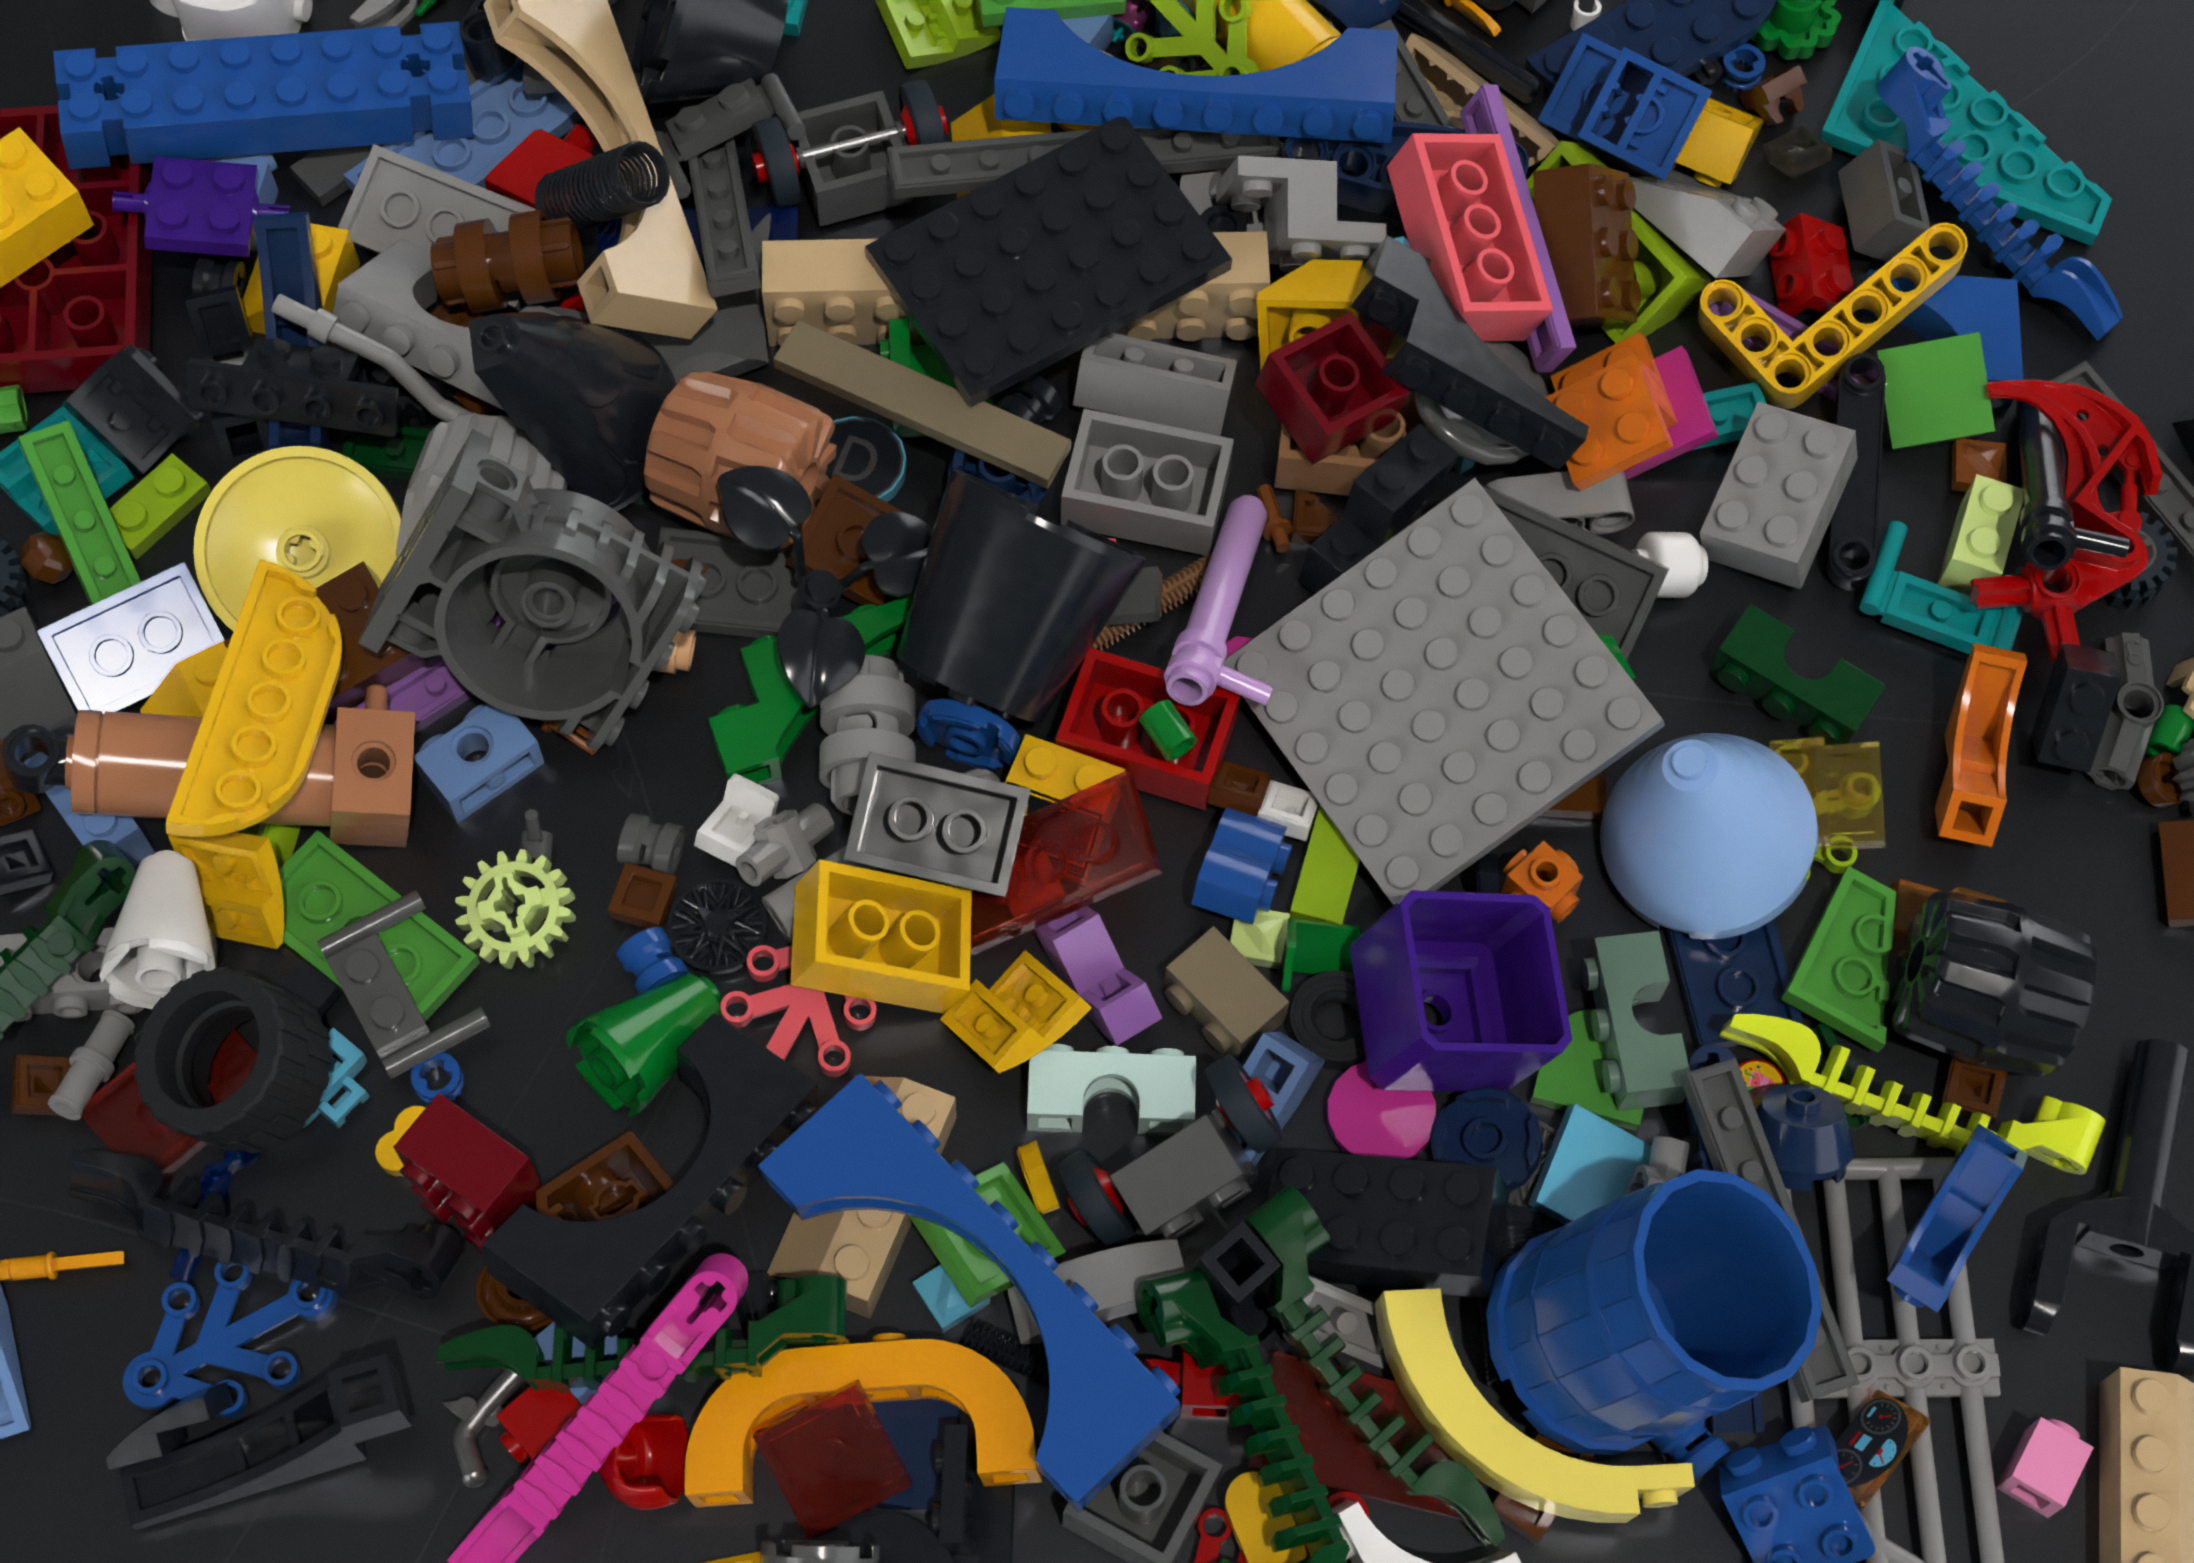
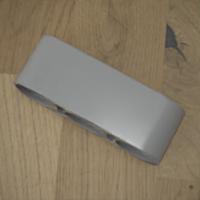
(1596, 509)

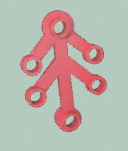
(800, 1005)

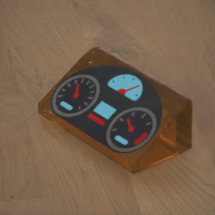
(1877, 1443)

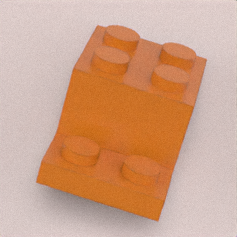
(1621, 403)

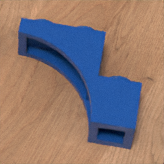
(1955, 1218)

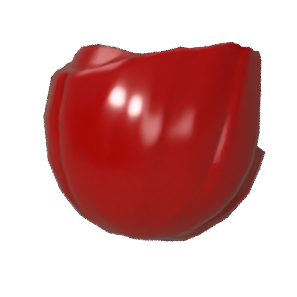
(649, 1463)

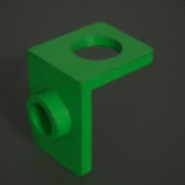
(1316, 948)

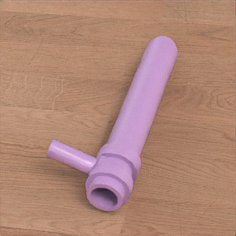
(1201, 648)

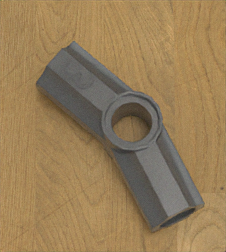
(2126, 735)

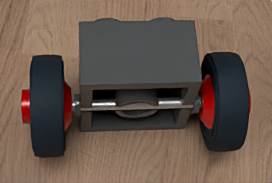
(845, 152)
(1182, 1174)

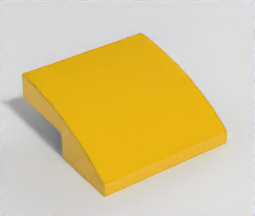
(238, 886)
(1017, 1015)

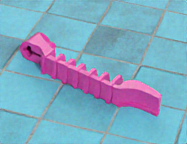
(607, 1416)

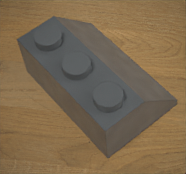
(28, 679)

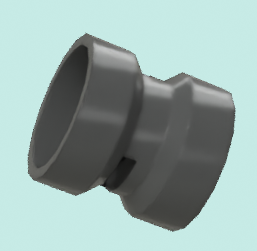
(651, 843)

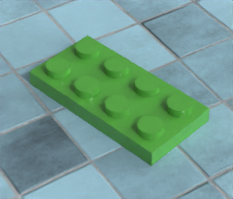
(331, 889)

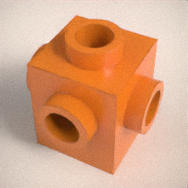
(1548, 875)

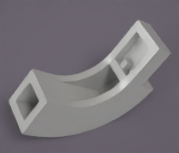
(1110, 1279)

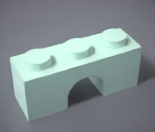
(1156, 1083)

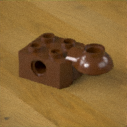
(596, 1189)

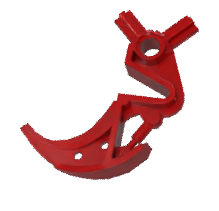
(2087, 573)

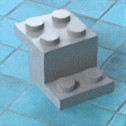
(1298, 210)

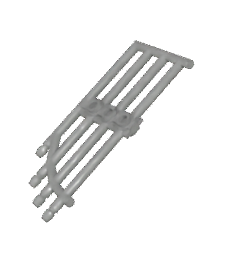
(1911, 1365)

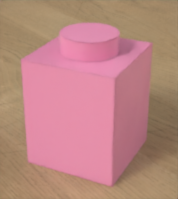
(2045, 1466)

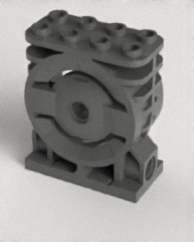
(543, 539)

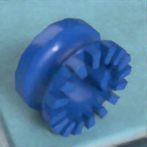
(1736, 78)
(452, 1070)

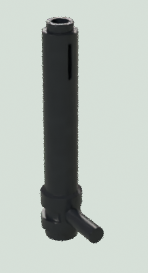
(2047, 518)

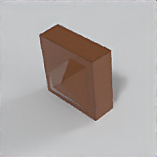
(1979, 458)

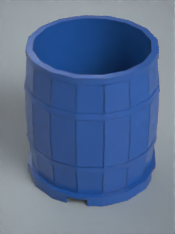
(1654, 1312)

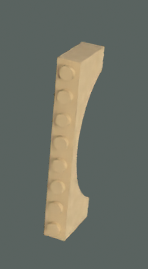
(654, 271)

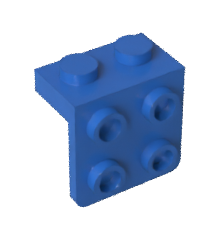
(1794, 1501)

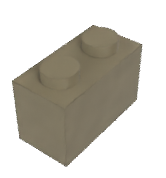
(1224, 994)

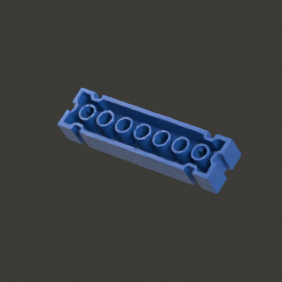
(262, 94)

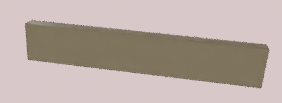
(922, 404)

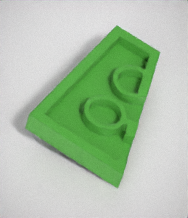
(1847, 961)

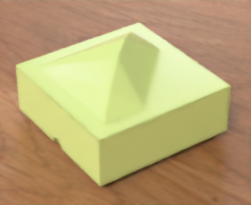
(1264, 940)

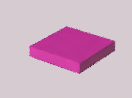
(1690, 408)

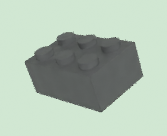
(937, 824)

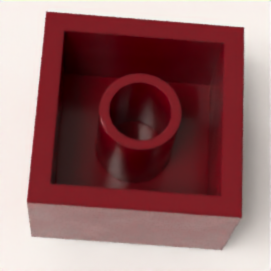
(1330, 387)

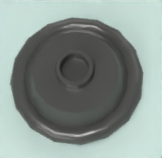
(1468, 438)

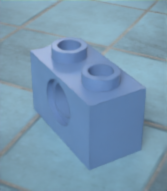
(470, 785)

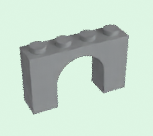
(389, 304)

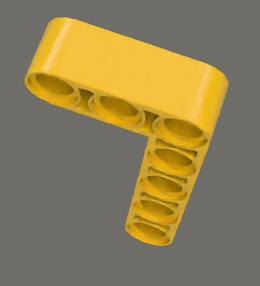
(1835, 326)

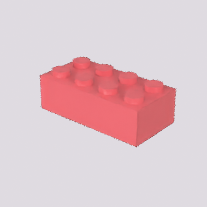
(1470, 222)

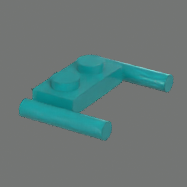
(1931, 608)

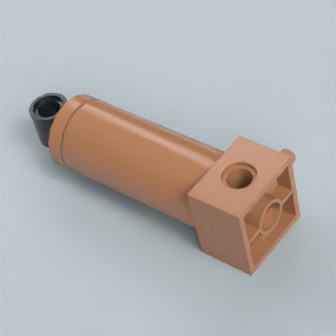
(136, 760)

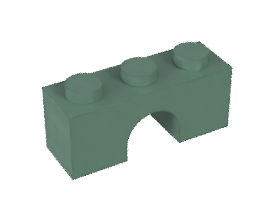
(1639, 1065)

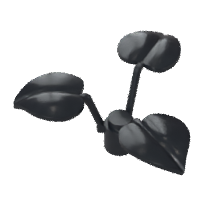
(815, 650)

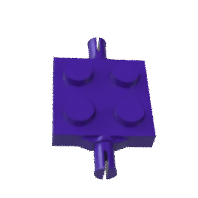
(198, 206)

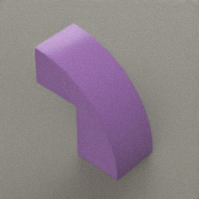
(1092, 968)

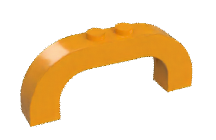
(889, 1369)

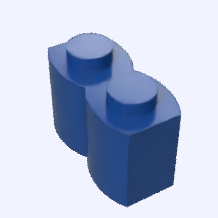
(1240, 866)

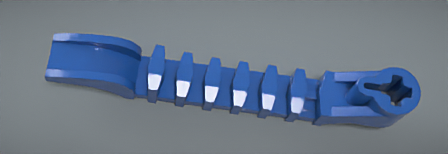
(1915, 94)

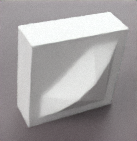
(1290, 808)

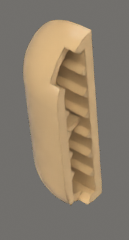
(1455, 86)

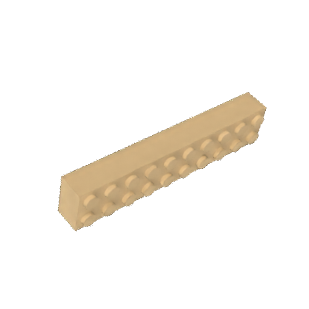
(843, 295)

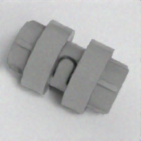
(862, 718)

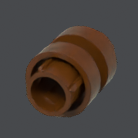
(485, 265)

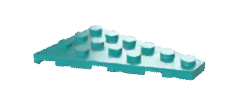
(1994, 134)

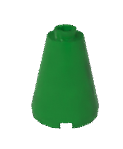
(635, 1043)

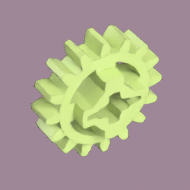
(537, 905)

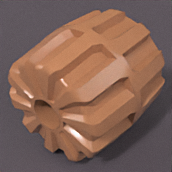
(726, 424)

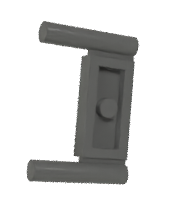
(722, 118)
(382, 997)

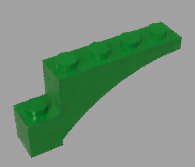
(760, 735)

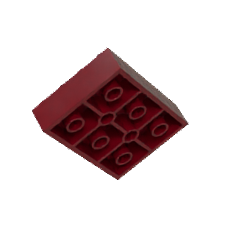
(90, 292)

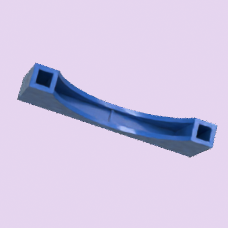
(1331, 95)
(871, 1158)

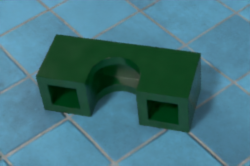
(1824, 707)

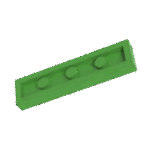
(78, 511)

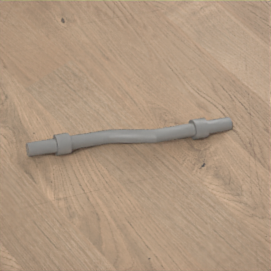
(326, 328)

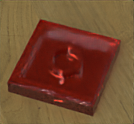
(833, 1459)

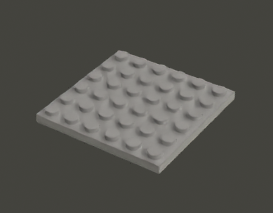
(1443, 695)

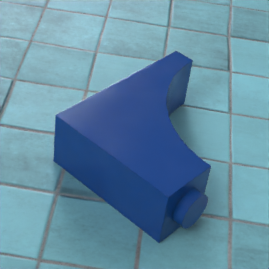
(1969, 307)

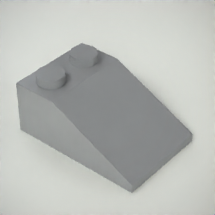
(1714, 228)

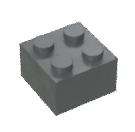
(1149, 1504)

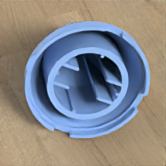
(1709, 835)

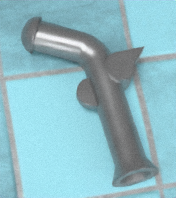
(473, 1418)

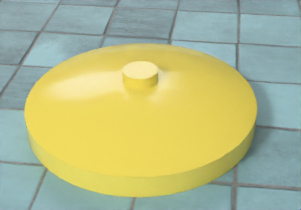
(293, 510)

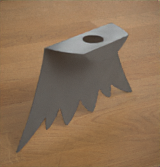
(728, 342)

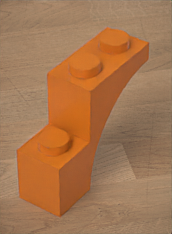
(1977, 746)

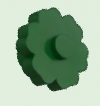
(1799, 28)

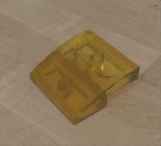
(1843, 788)

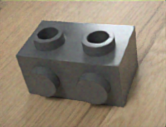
(1883, 201)

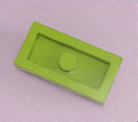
(157, 504)

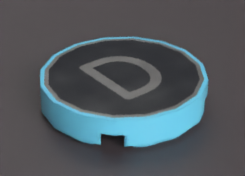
(868, 456)

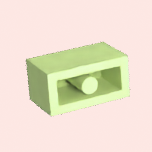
(1981, 533)

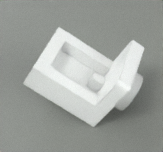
(731, 825)

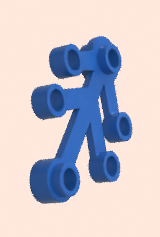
(219, 1342)

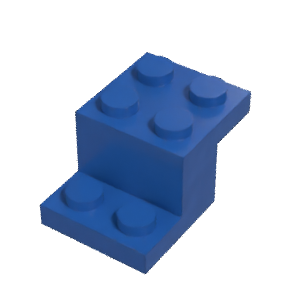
(1624, 106)

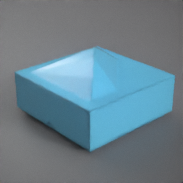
(944, 1299)

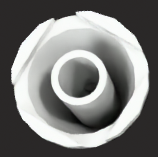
(159, 932)

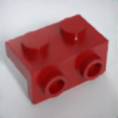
(1810, 266)

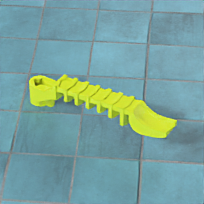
(2059, 1135)

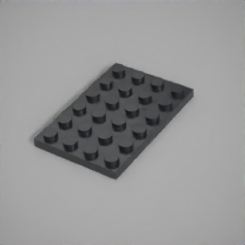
(1047, 259)

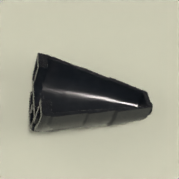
(578, 394)

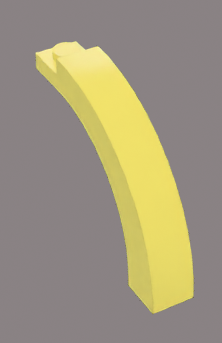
(1494, 1450)

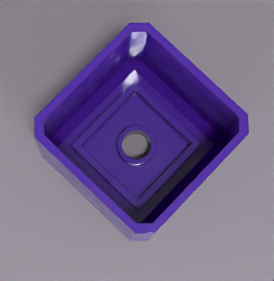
(1488, 972)

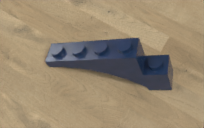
(290, 269)

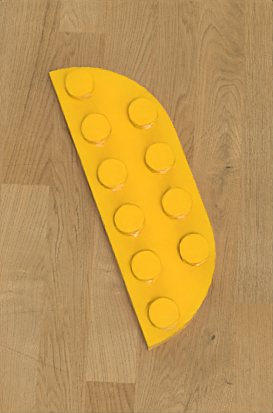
(261, 709)

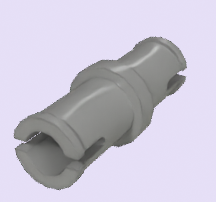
(91, 1065)

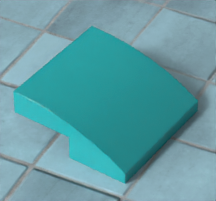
(21, 487)

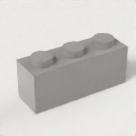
(1155, 383)

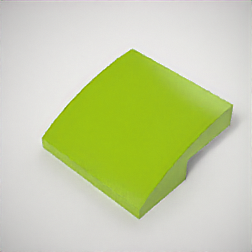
(935, 29)

